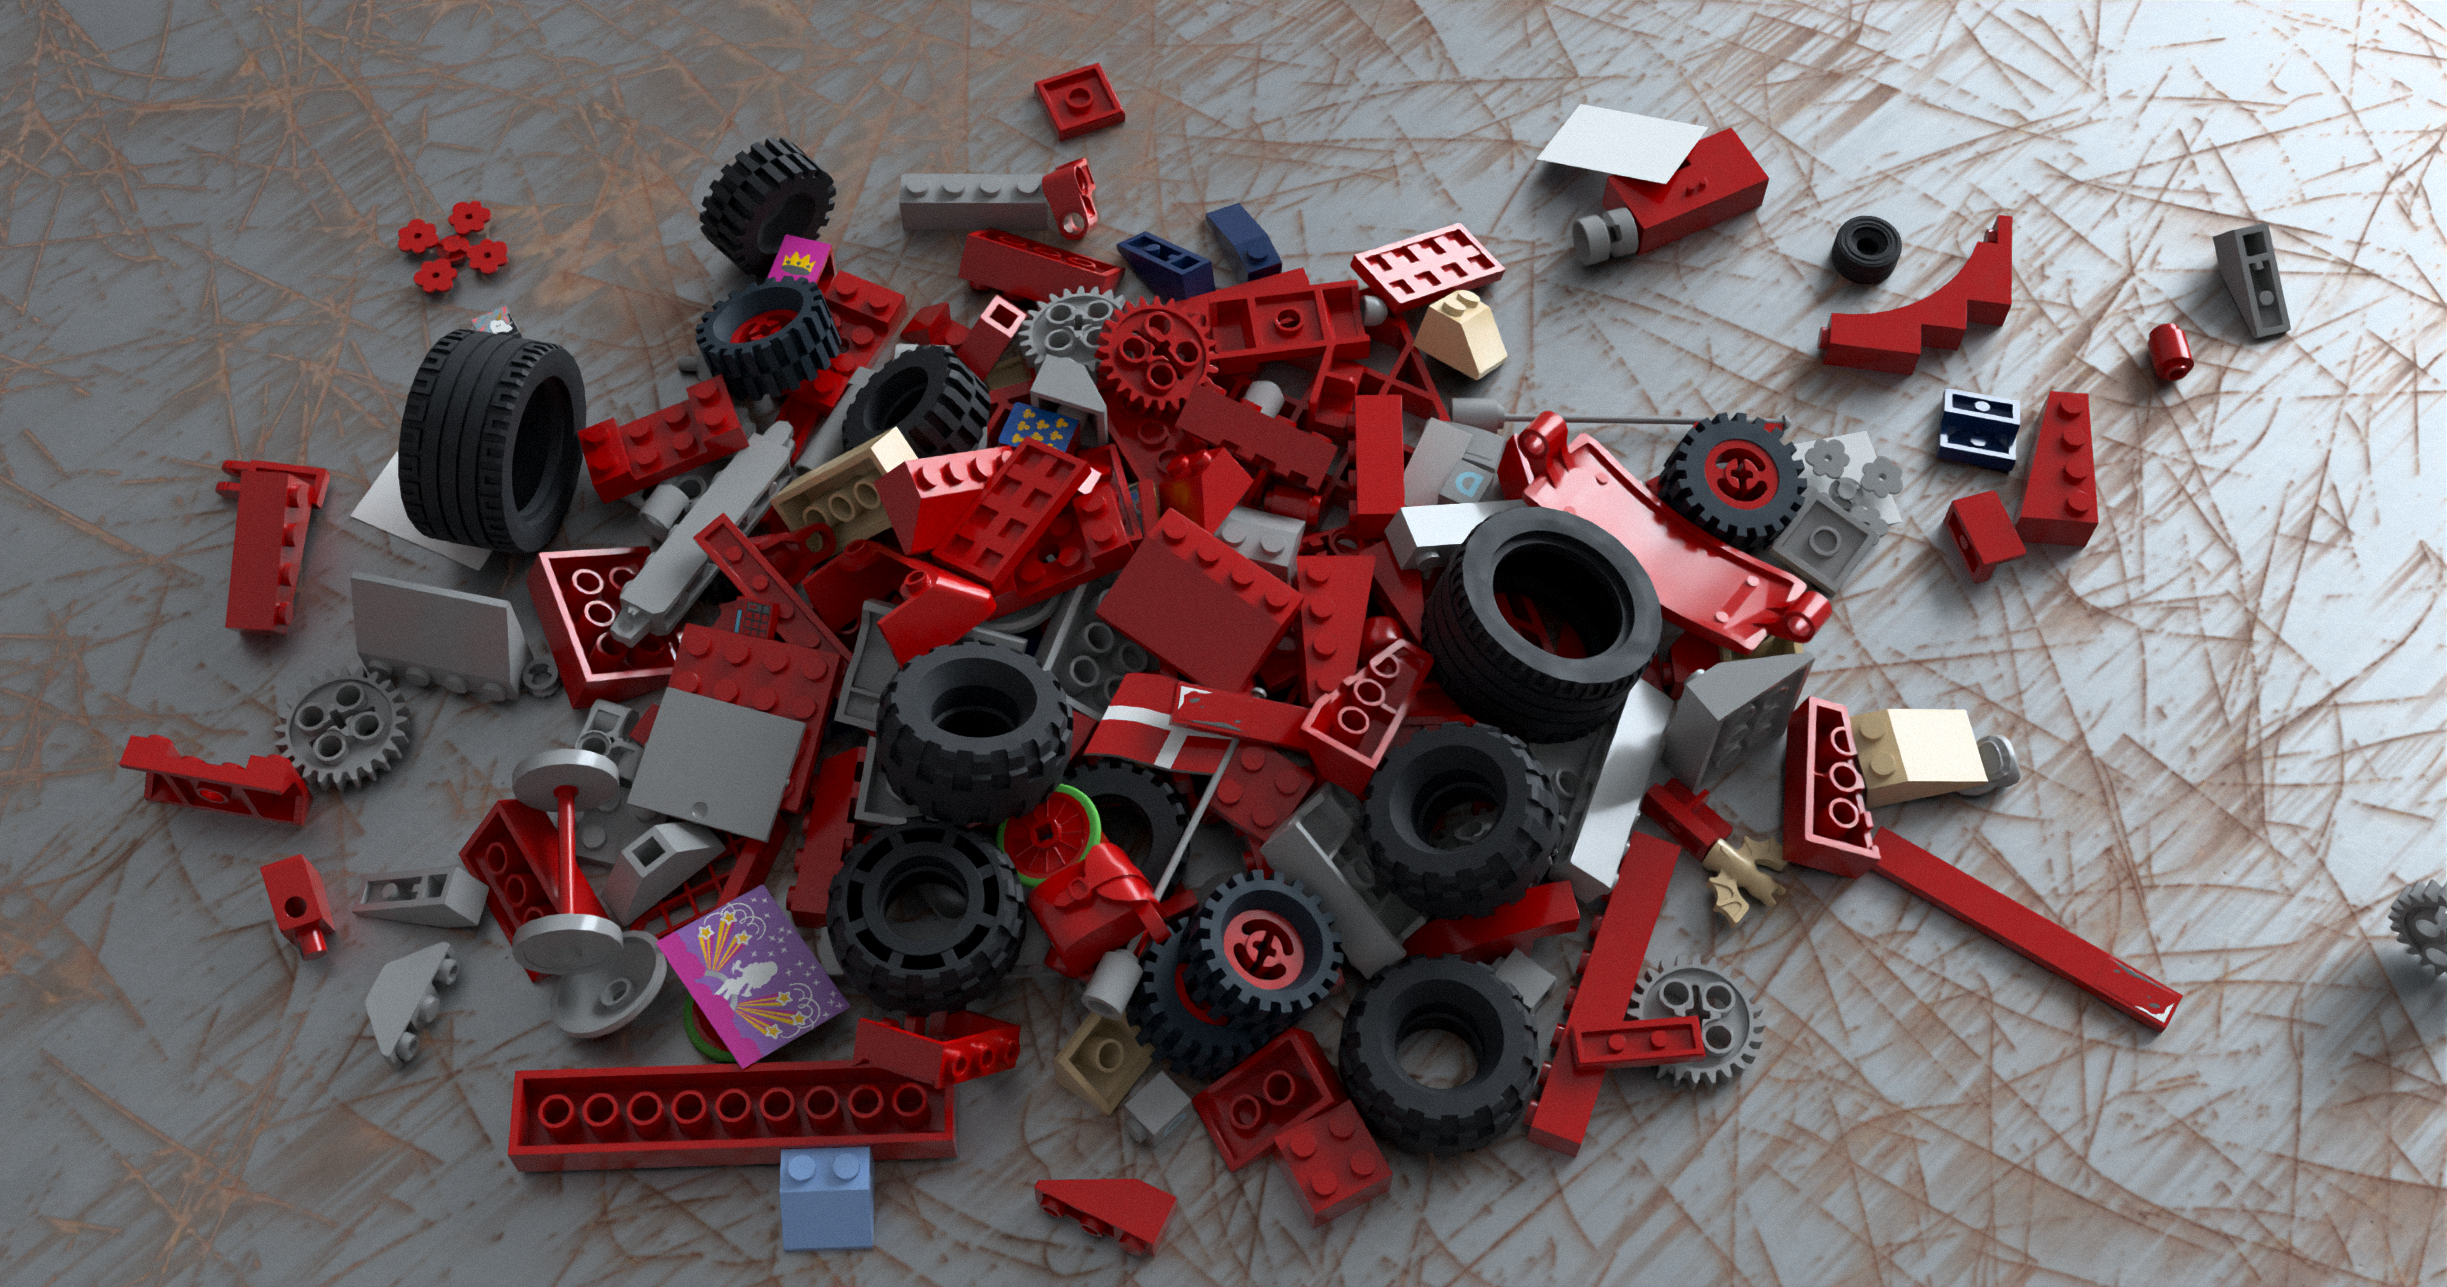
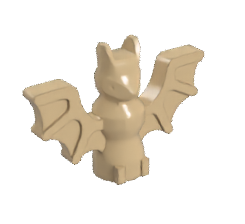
(1739, 869)

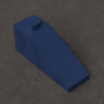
(1244, 243)
(1168, 267)

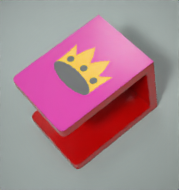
(805, 259)

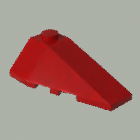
(1359, 718)

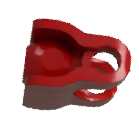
(789, 551)

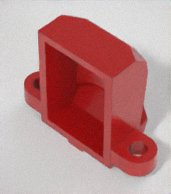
(1096, 907)

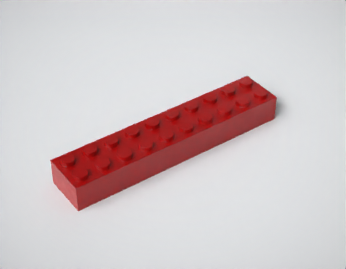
(723, 1115)

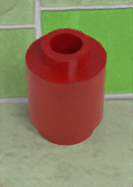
(2170, 352)
(1294, 503)

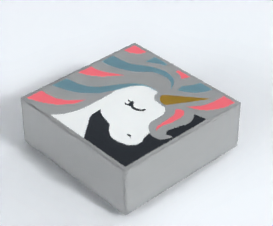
(498, 322)

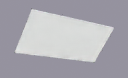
(1433, 462)

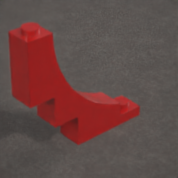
(1894, 338)

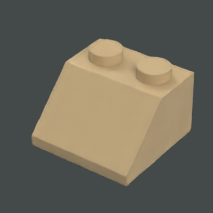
(1462, 334)

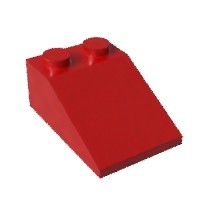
(1268, 1096)

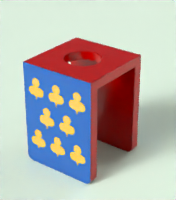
(1043, 426)

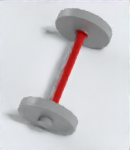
(566, 784)

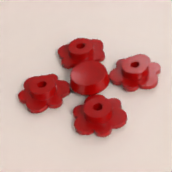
(453, 248)

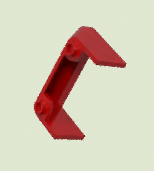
(937, 603)

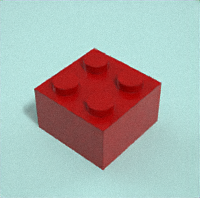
(1331, 1164)

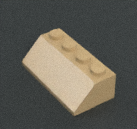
(844, 492)

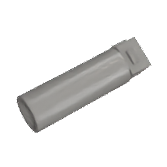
(828, 440)

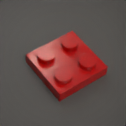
(1259, 790)

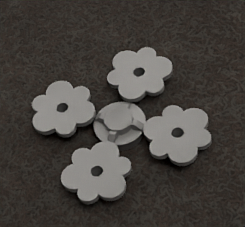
(1847, 491)

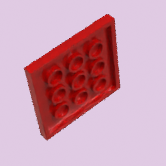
(766, 678)

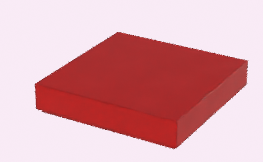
(1079, 101)

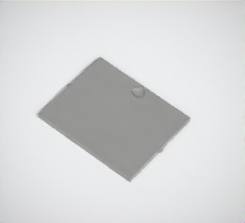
(717, 764)

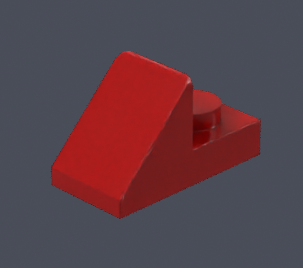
(934, 327)

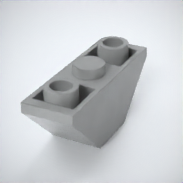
(657, 866)
(408, 998)

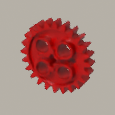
(1134, 375)

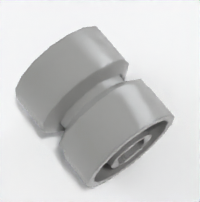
(1611, 235)

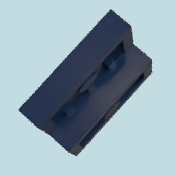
(1978, 429)

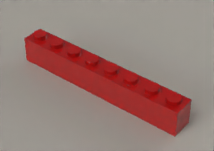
(1604, 991)

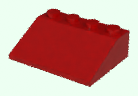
(577, 605)
(1200, 605)

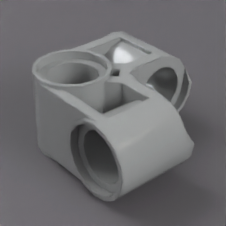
(670, 505)
(608, 732)

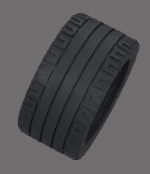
(492, 441)
(1579, 575)

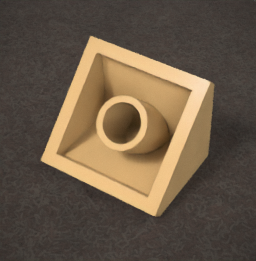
(1102, 1061)

